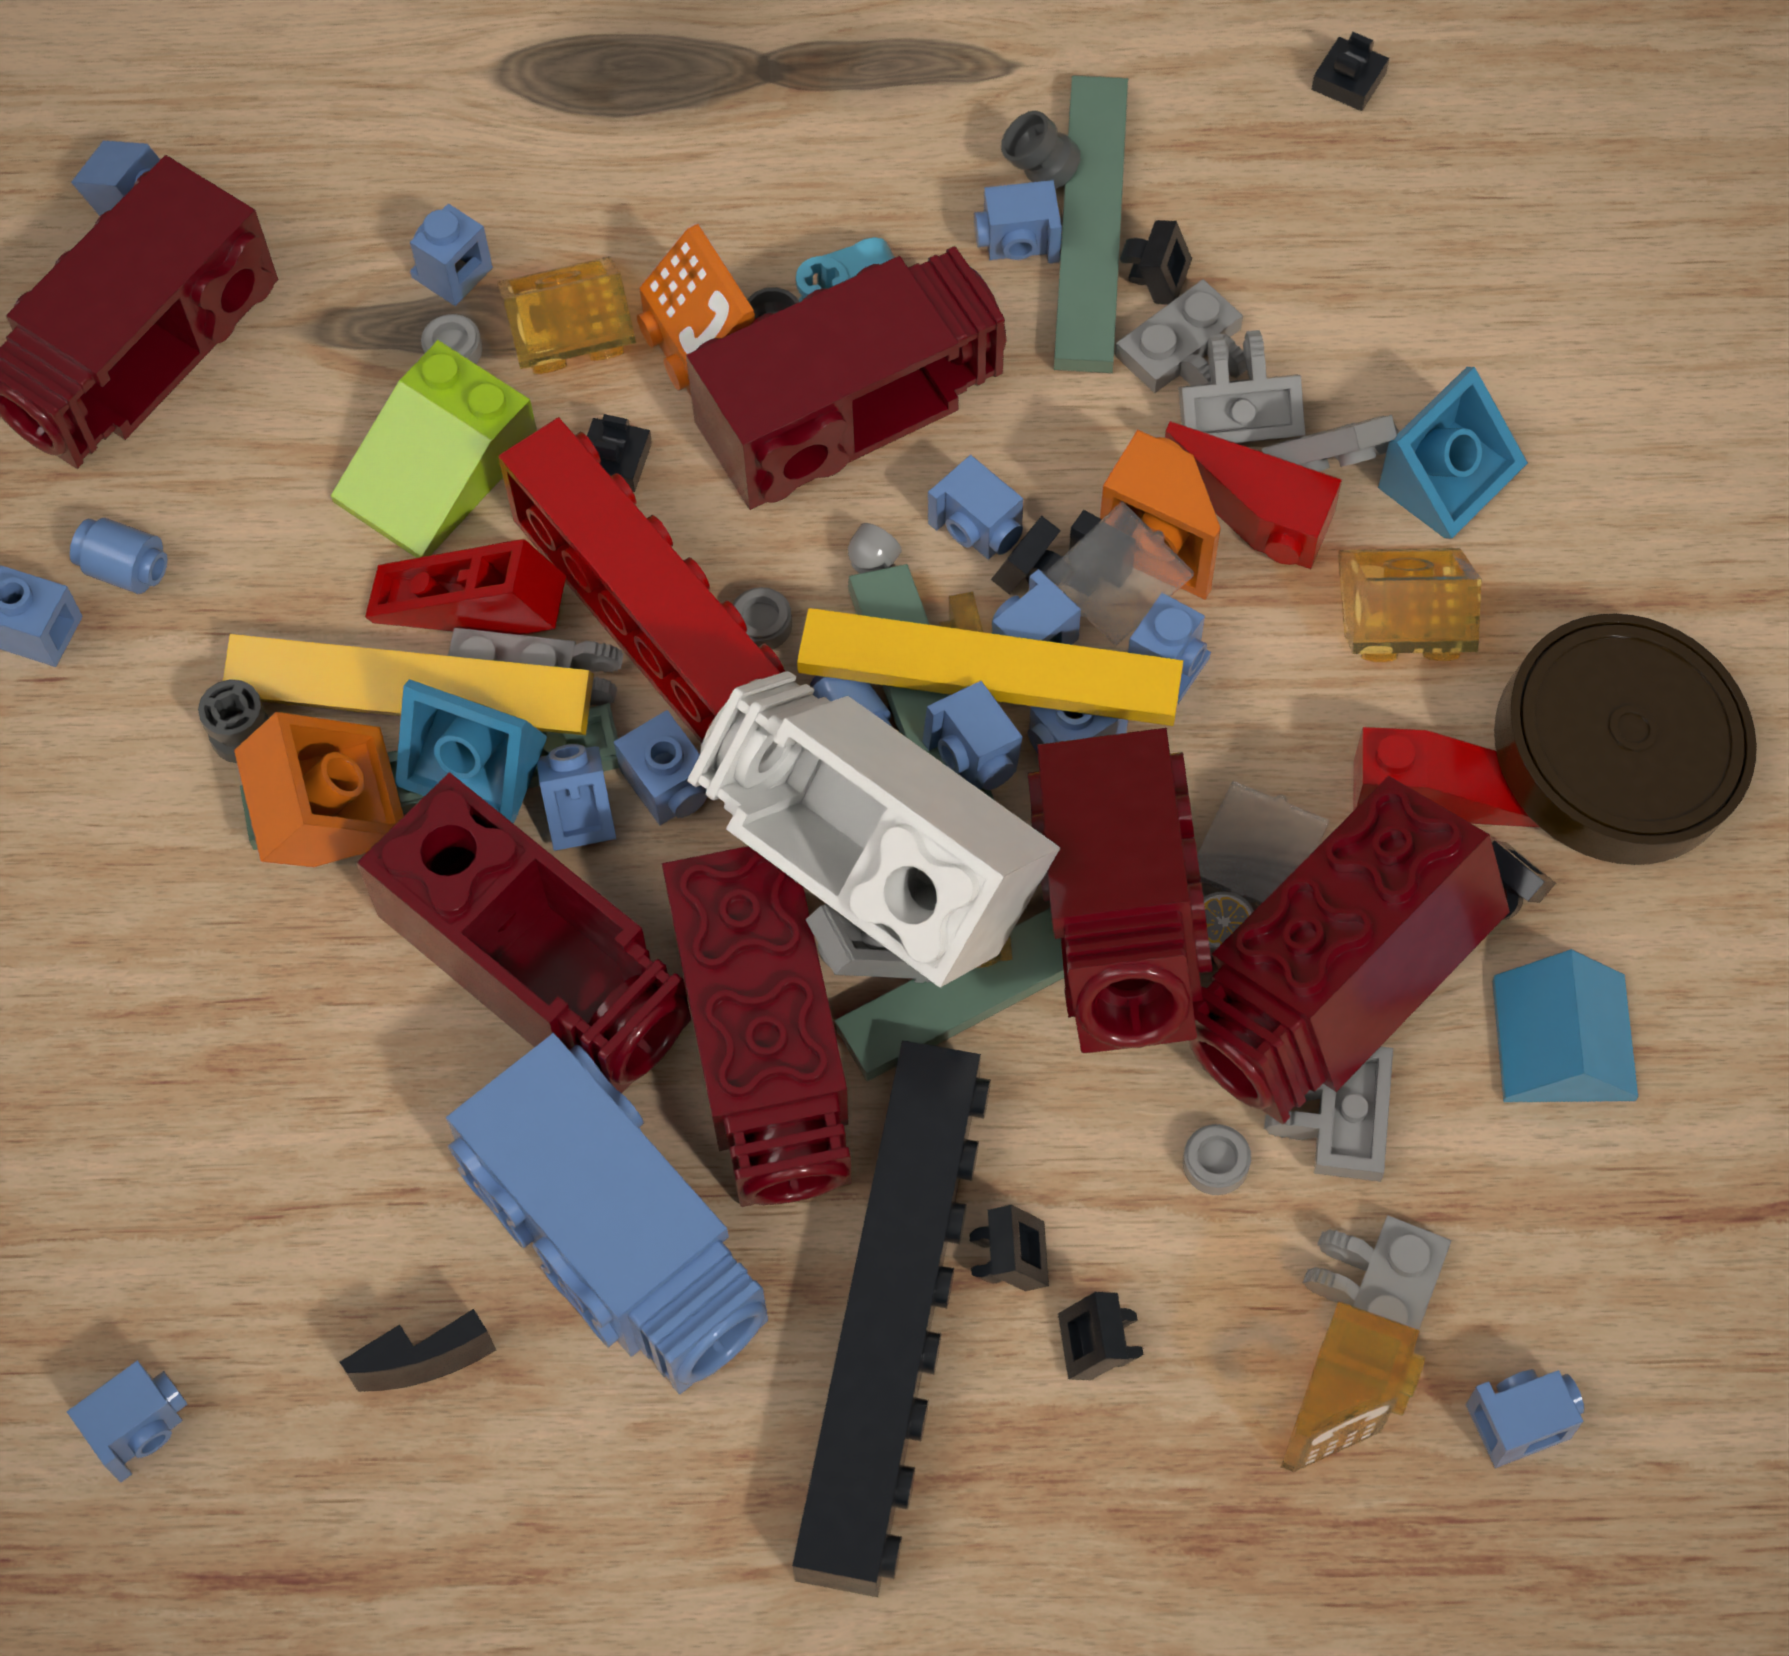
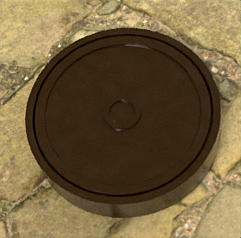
(1625, 739)

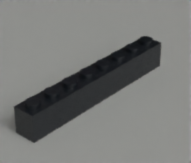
(888, 1322)

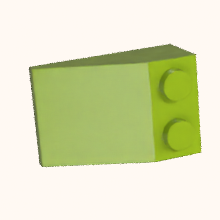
(433, 450)

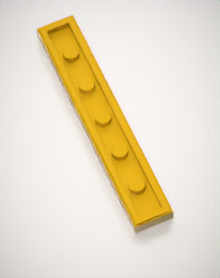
(1009, 666)
(374, 680)

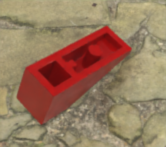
(1262, 497)
(477, 588)
(1441, 769)

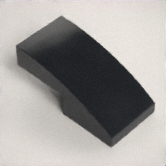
(395, 1363)

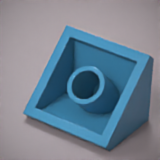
(1452, 457)
(473, 742)
(1564, 1032)

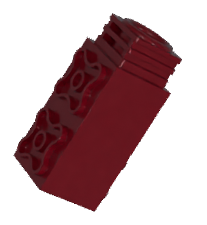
(130, 311)
(844, 372)
(1123, 887)
(524, 933)
(1346, 949)
(761, 1025)

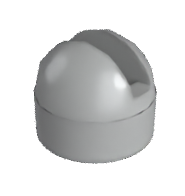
(872, 549)

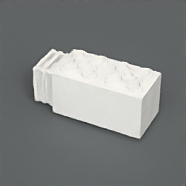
(872, 824)

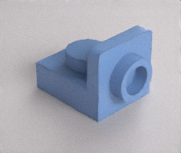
(575, 796)

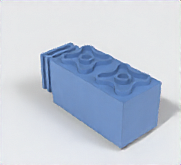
(606, 1213)

